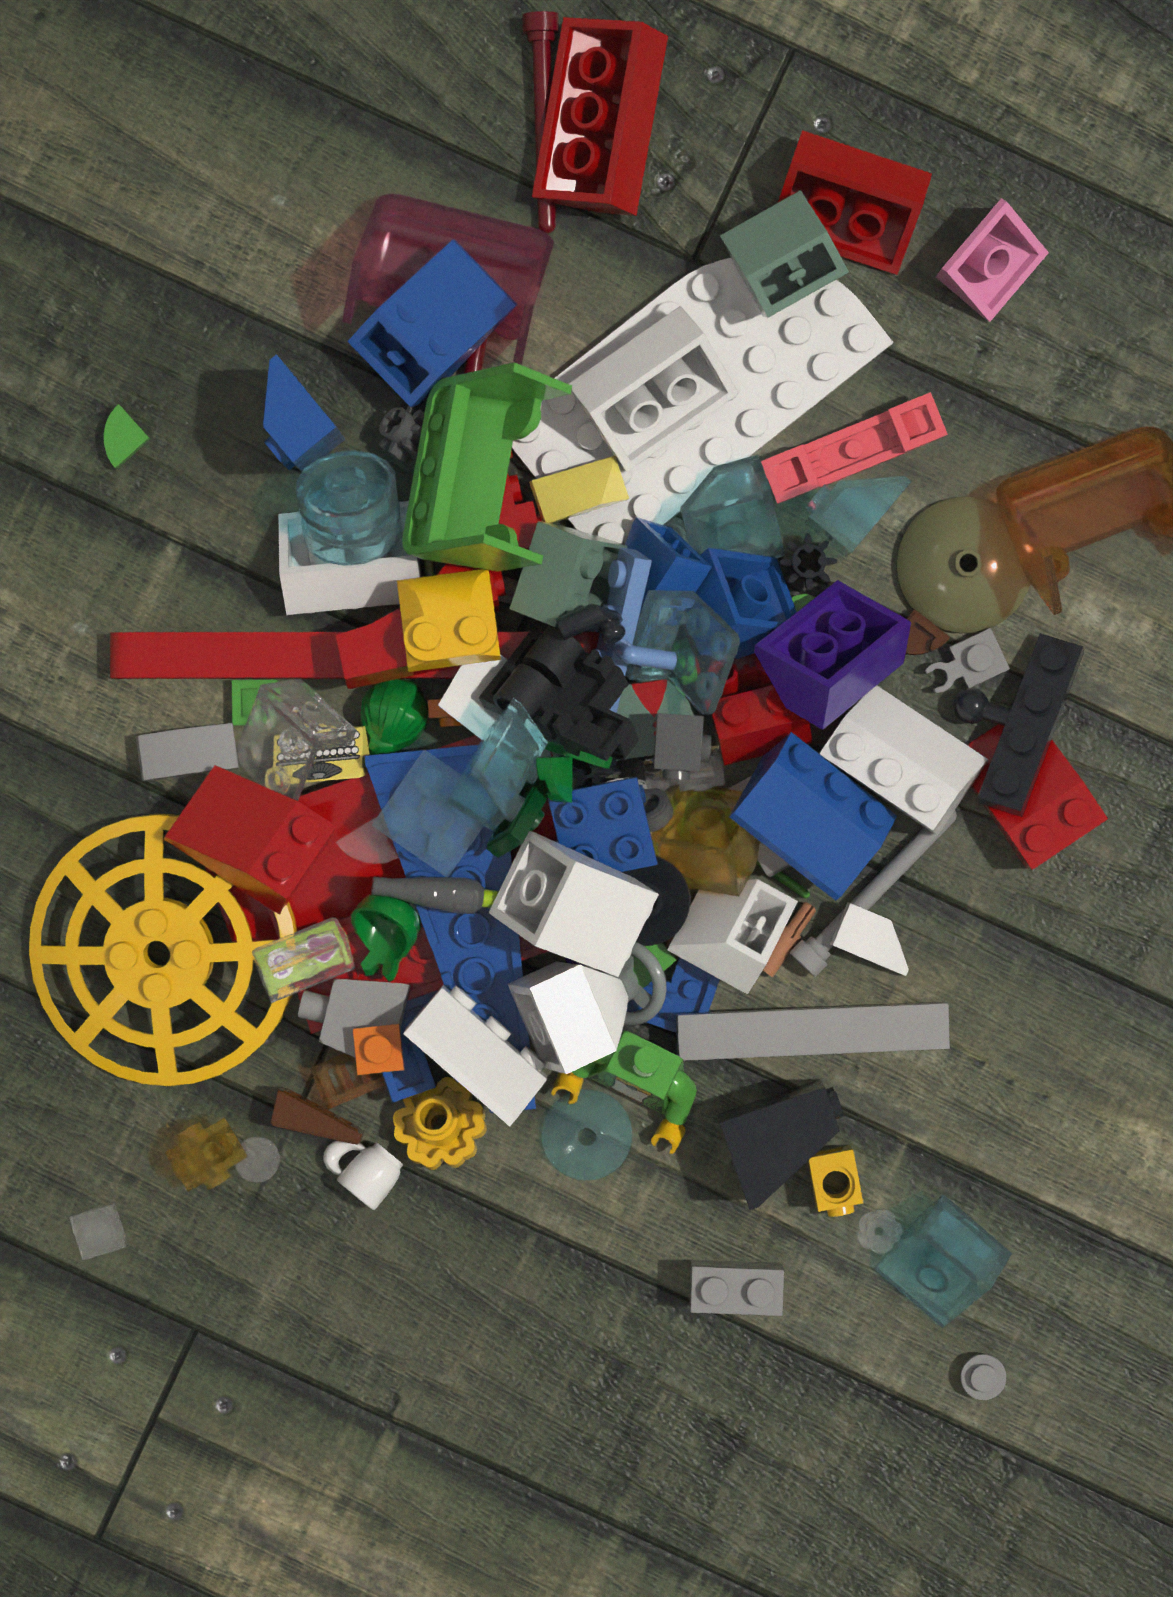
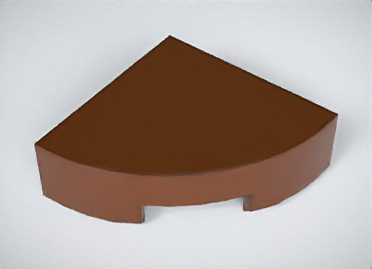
(923, 635)

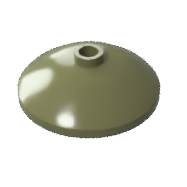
(932, 574)

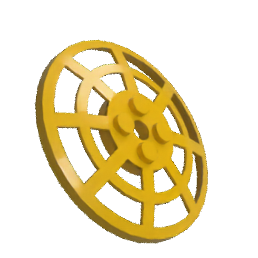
(130, 967)

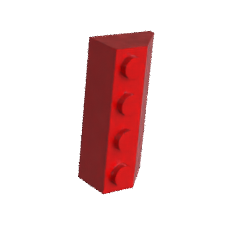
(600, 115)

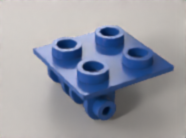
(607, 824)

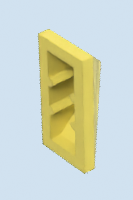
(579, 490)

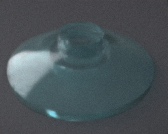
(591, 1111)

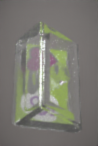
(303, 959)

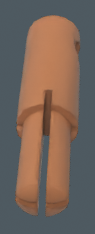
(789, 938)

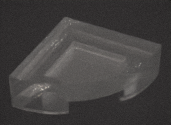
(368, 845)

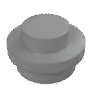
(983, 1376)

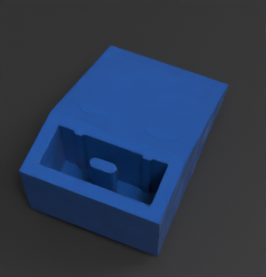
(432, 323)

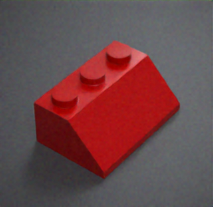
(859, 198)

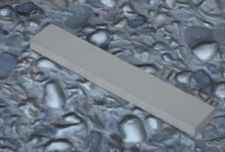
(812, 1031)

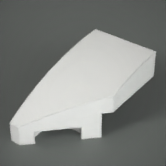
(870, 938)

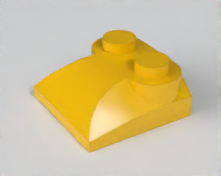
(448, 620)

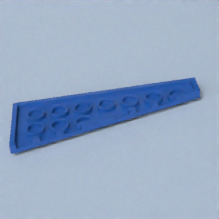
(469, 948)

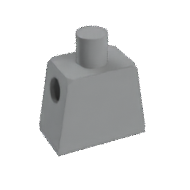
(354, 1006)

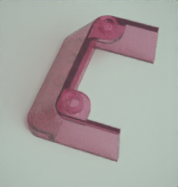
(411, 231)

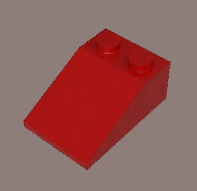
(1057, 809)
(251, 836)

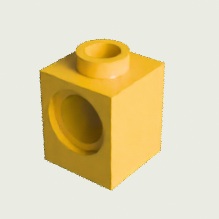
(831, 1160)

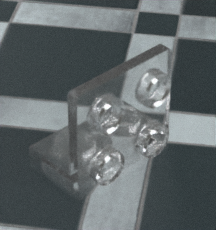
(286, 732)

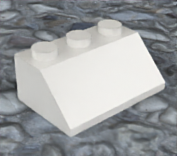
(654, 388)
(319, 586)
(904, 758)
(477, 1053)

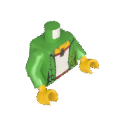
(644, 1075)

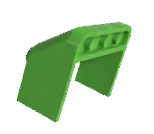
(466, 465)

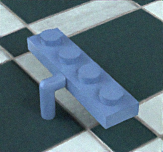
(627, 588)

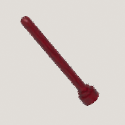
(541, 31)

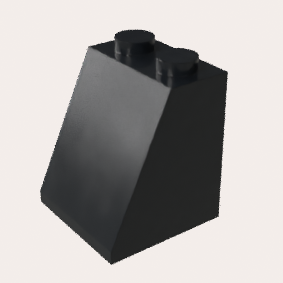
(778, 1136)

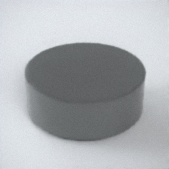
(657, 808)

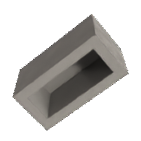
(736, 1287)

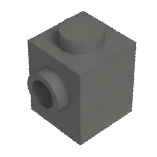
(680, 745)

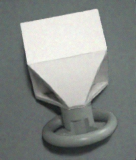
(581, 1012)

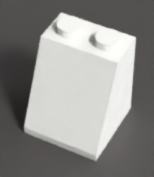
(573, 904)

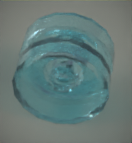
(349, 507)

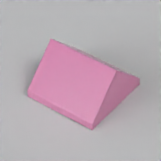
(993, 261)

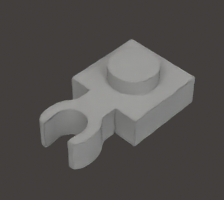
(973, 660)

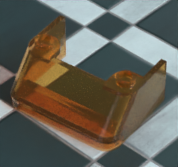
(1086, 501)

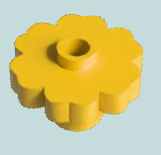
(452, 1141)

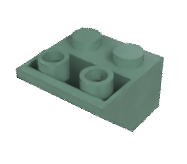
(784, 254)
(570, 574)

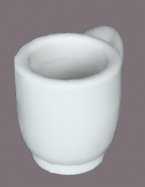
(368, 1175)

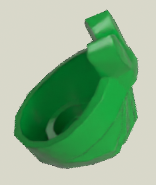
(393, 715)
(387, 930)

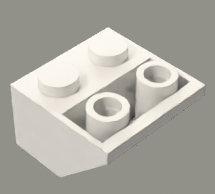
(734, 933)

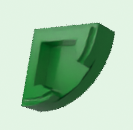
(558, 777)

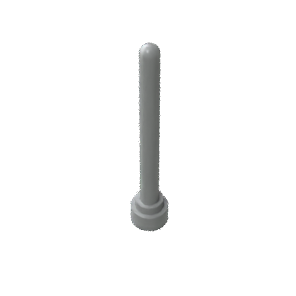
(814, 951)

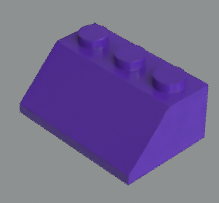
(833, 653)

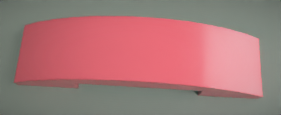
(854, 448)

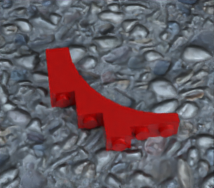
(378, 649)

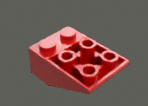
(752, 715)

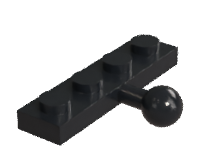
(1026, 725)

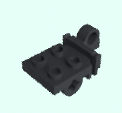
(565, 694)

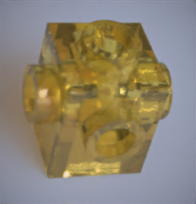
(205, 1154)

